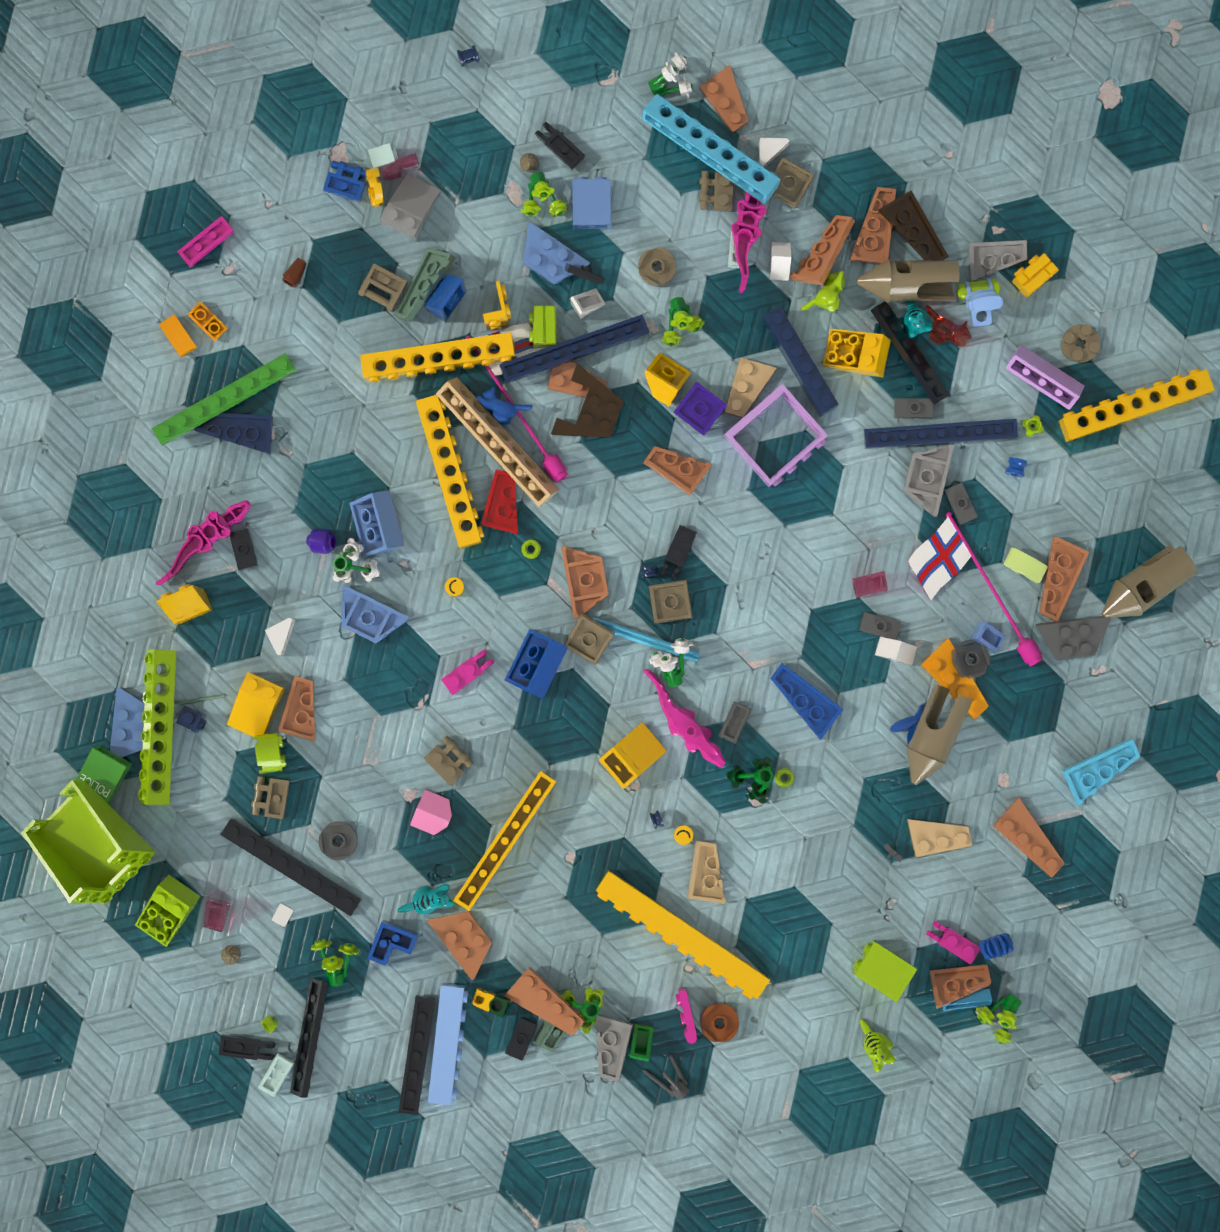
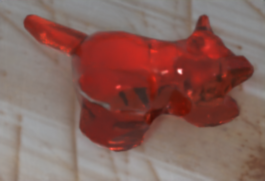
(945, 330)

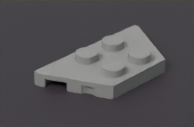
(928, 477)

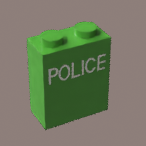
(104, 772)

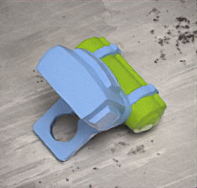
(980, 297)

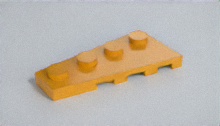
(941, 668)

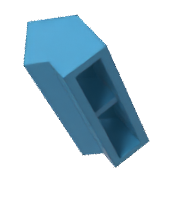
(976, 999)

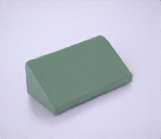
(548, 1036)

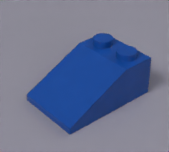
(446, 297)

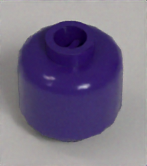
(321, 541)

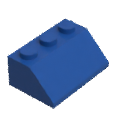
(536, 663)

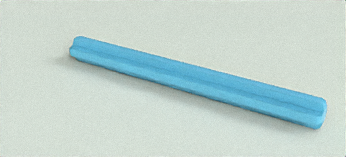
(647, 640)

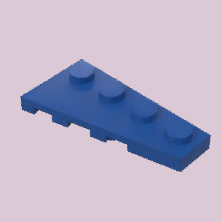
(811, 704)

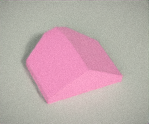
(432, 813)

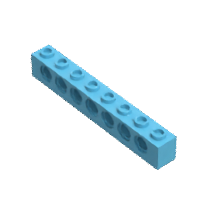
(700, 148)

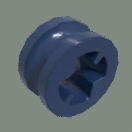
(649, 572)
(656, 819)

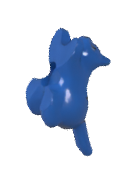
(502, 409)

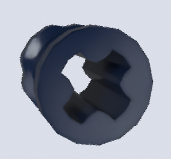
(468, 56)

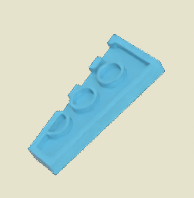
(1093, 772)

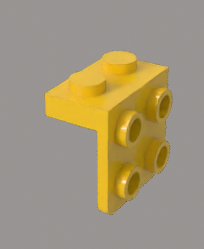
(497, 319)

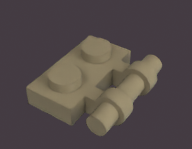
(723, 192)
(444, 764)
(276, 798)

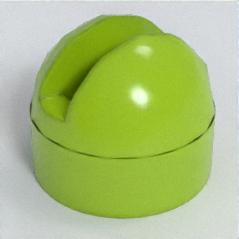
(268, 1023)

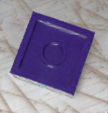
(700, 409)

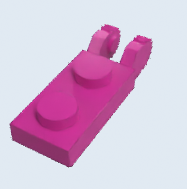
(465, 673)
(955, 943)
(686, 1016)

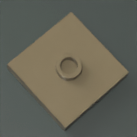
(793, 182)
(670, 601)
(589, 638)

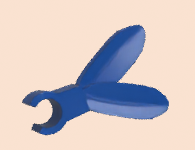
(909, 722)

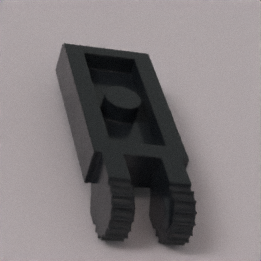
(561, 146)
(679, 550)
(244, 1047)

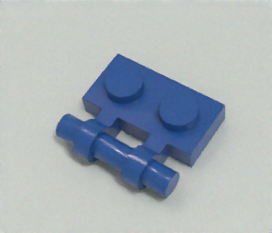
(344, 186)

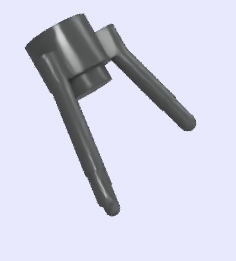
(678, 1088)

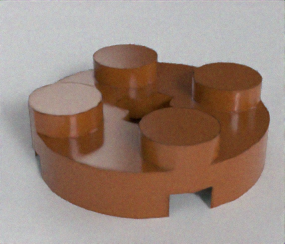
(731, 1022)

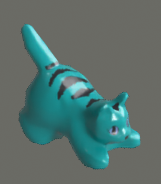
(916, 320)
(427, 901)

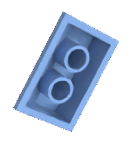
(377, 523)

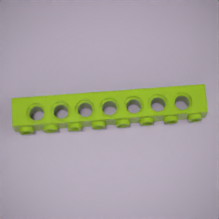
(164, 734)

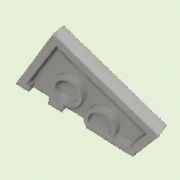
(993, 256)
(613, 1043)

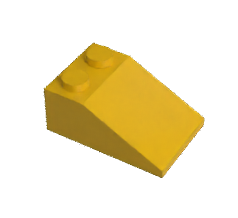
(255, 705)

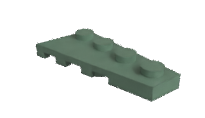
(426, 278)

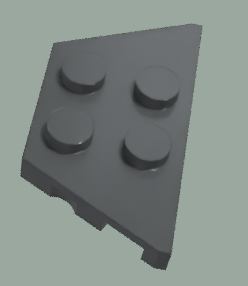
(1074, 637)

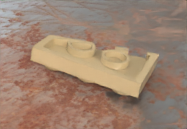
(747, 385)
(937, 837)
(705, 874)

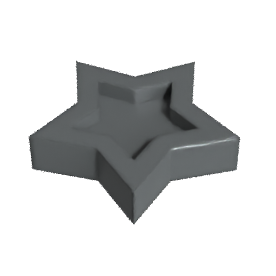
(892, 852)

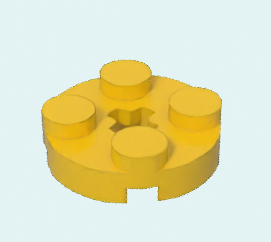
(375, 189)

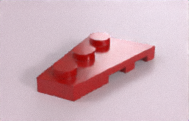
(501, 504)

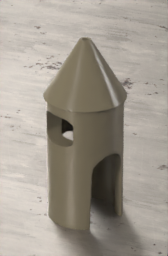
(912, 280)
(1149, 583)
(932, 745)

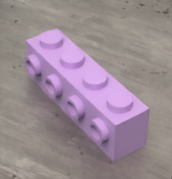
(1045, 377)

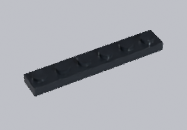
(909, 352)
(309, 1037)
(416, 1055)

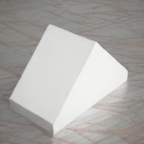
(770, 148)
(780, 261)
(587, 303)
(280, 635)
(896, 650)

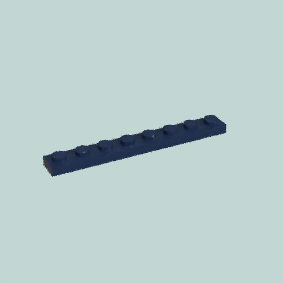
(574, 349)
(940, 433)

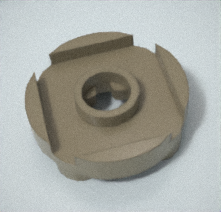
(652, 257)
(1084, 333)

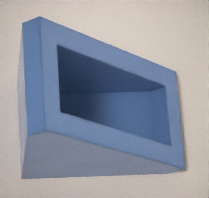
(988, 636)

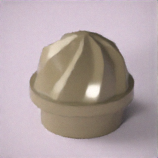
(529, 162)
(231, 954)

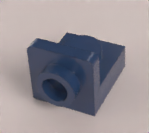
(191, 719)

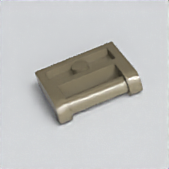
(385, 281)

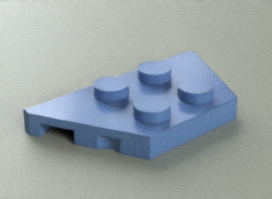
(549, 256)
(368, 616)
(127, 724)

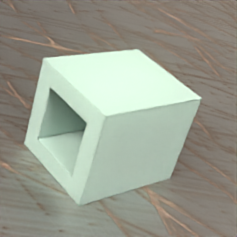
(382, 156)

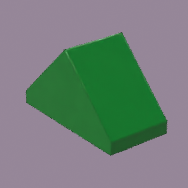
(641, 1042)

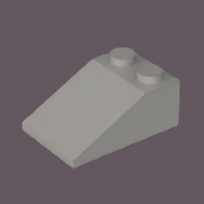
(410, 207)

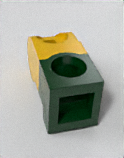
(491, 1002)

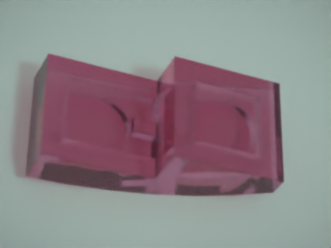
(394, 169)

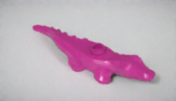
(746, 232)
(202, 537)
(683, 723)

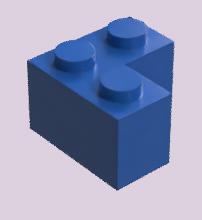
(390, 937)

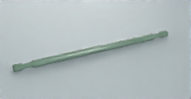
(195, 700)

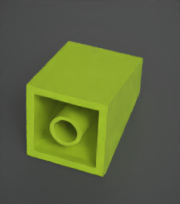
(883, 970)

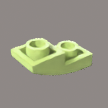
(1026, 565)

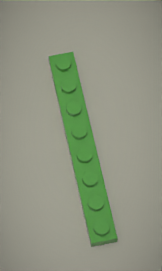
(223, 399)

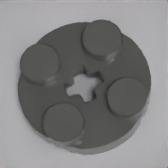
(961, 663)
(331, 849)

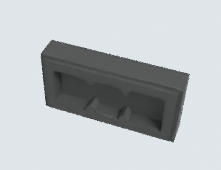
(913, 408)
(960, 503)
(879, 626)
(734, 722)

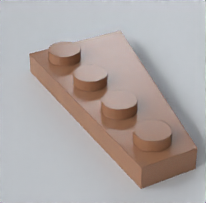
(1061, 575)
(1024, 833)

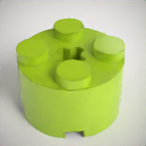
(269, 753)

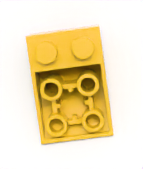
(857, 352)
(185, 604)
(632, 755)

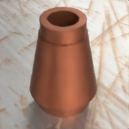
(294, 273)

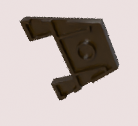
(598, 411)

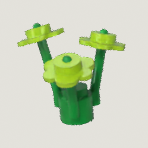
(333, 964)

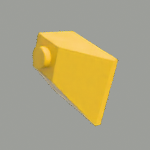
(666, 378)

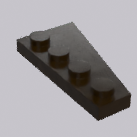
(912, 224)

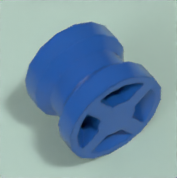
(1016, 467)

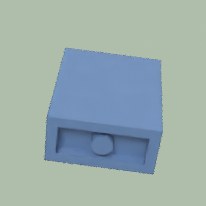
(591, 203)

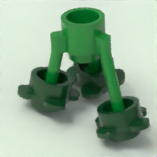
(762, 775)

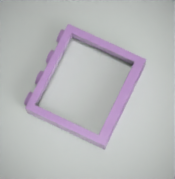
(753, 414)

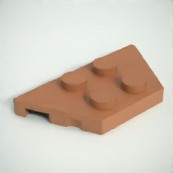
(584, 579)
(463, 939)

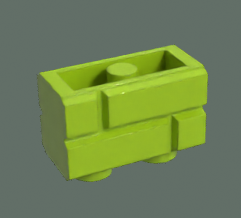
(544, 326)

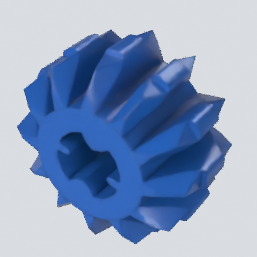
(996, 946)

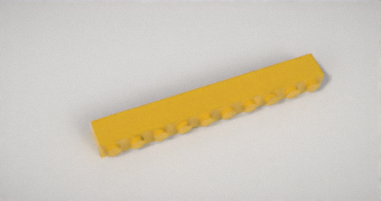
(683, 935)

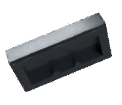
(584, 272)
(243, 549)
(521, 1038)

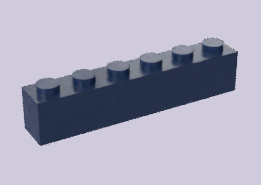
(800, 361)

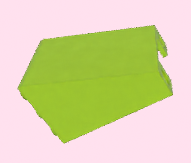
(87, 846)

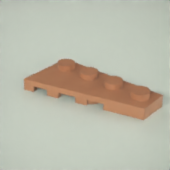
(875, 235)
(824, 253)
(541, 999)

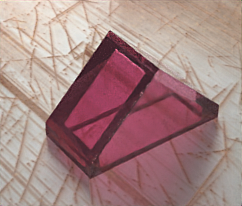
(870, 584)
(216, 914)

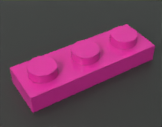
(206, 241)

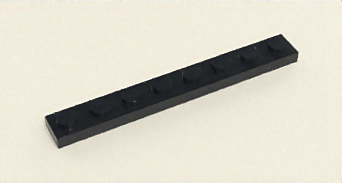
(291, 867)

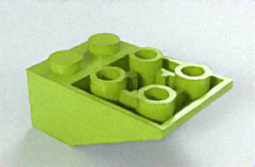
(167, 910)

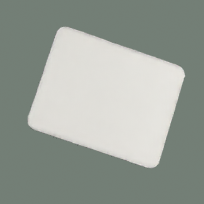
(282, 915)

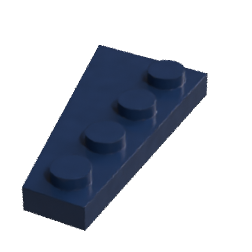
(241, 429)

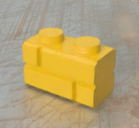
(1035, 275)

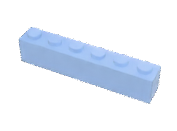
(447, 1044)

